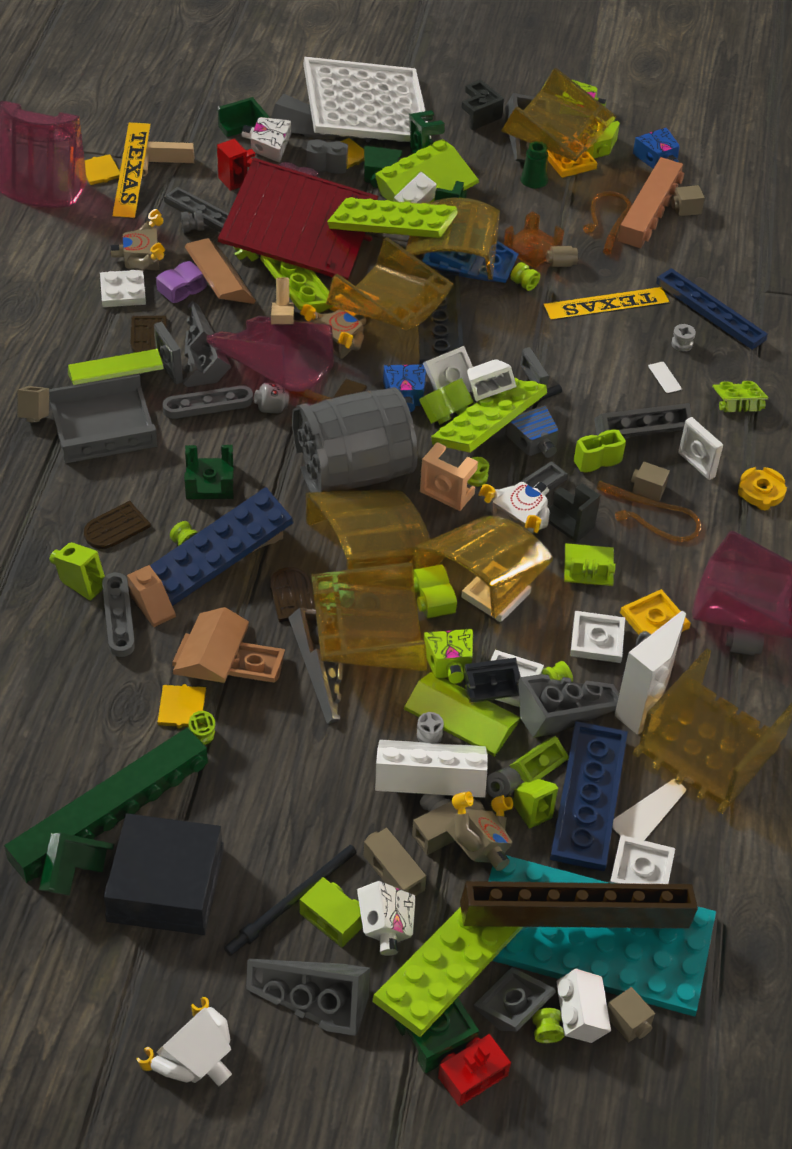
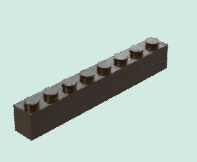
(577, 905)

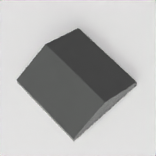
(513, 1000)

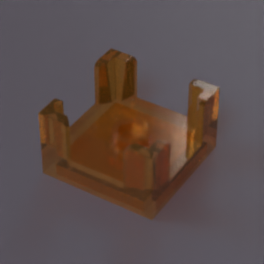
(531, 241)

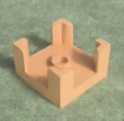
(446, 481)

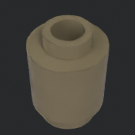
(562, 256)

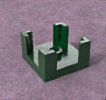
(421, 131)
(209, 476)
(445, 1034)

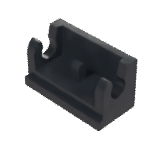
(492, 679)

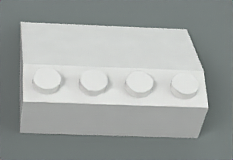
(648, 673)
(431, 768)

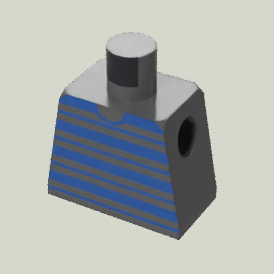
(534, 432)

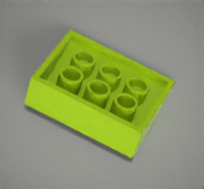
(436, 161)

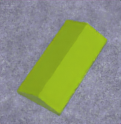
(303, 284)
(115, 367)
(472, 722)

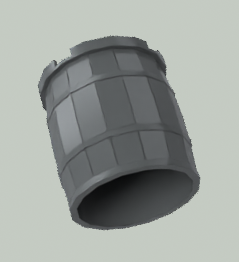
(355, 440)

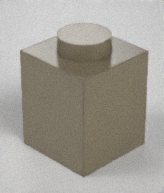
(688, 200)
(33, 403)
(650, 481)
(631, 1015)

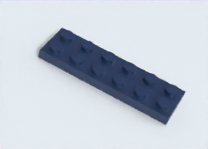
(221, 545)
(589, 796)

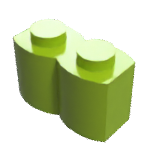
(445, 401)
(599, 450)
(434, 591)

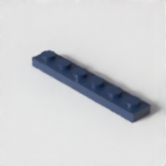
(712, 308)

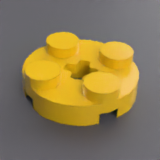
(761, 497)

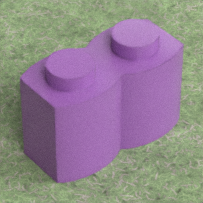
(181, 282)

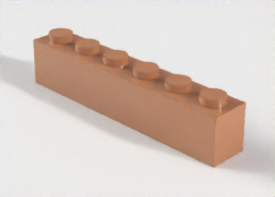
(651, 203)

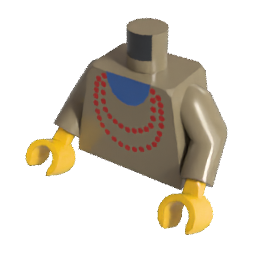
(141, 246)
(346, 328)
(480, 831)

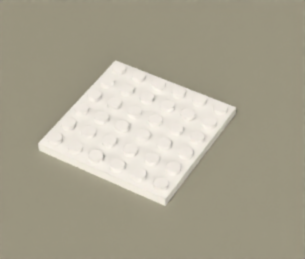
(362, 98)

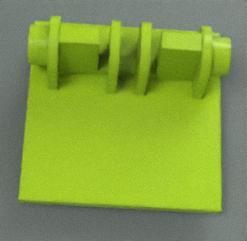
(733, 395)
(589, 564)

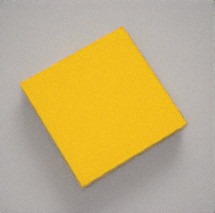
(651, 612)

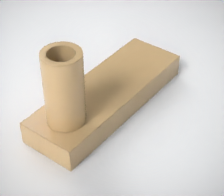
(168, 152)
(282, 310)

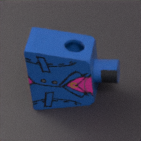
(656, 145)
(408, 380)

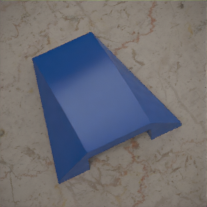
(472, 265)

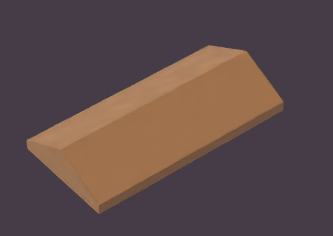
(219, 271)
(212, 645)
(251, 661)

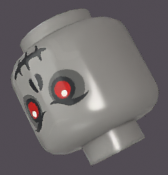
(271, 398)

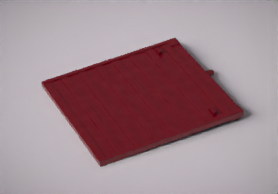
(286, 219)

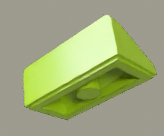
(540, 760)

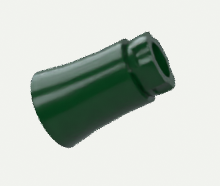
(535, 166)

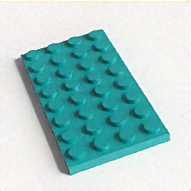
(658, 963)

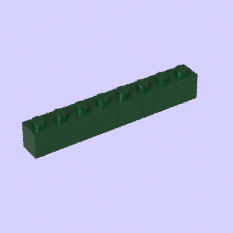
(110, 800)

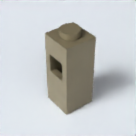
(430, 828)
(393, 862)

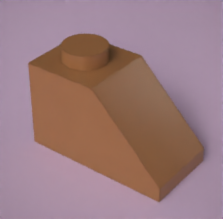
(150, 596)

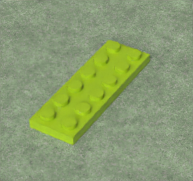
(393, 217)
(488, 416)
(440, 971)

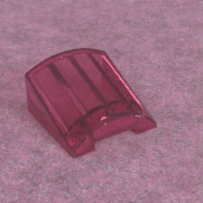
(40, 157)
(287, 354)
(746, 588)

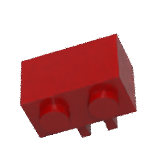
(233, 163)
(473, 1069)

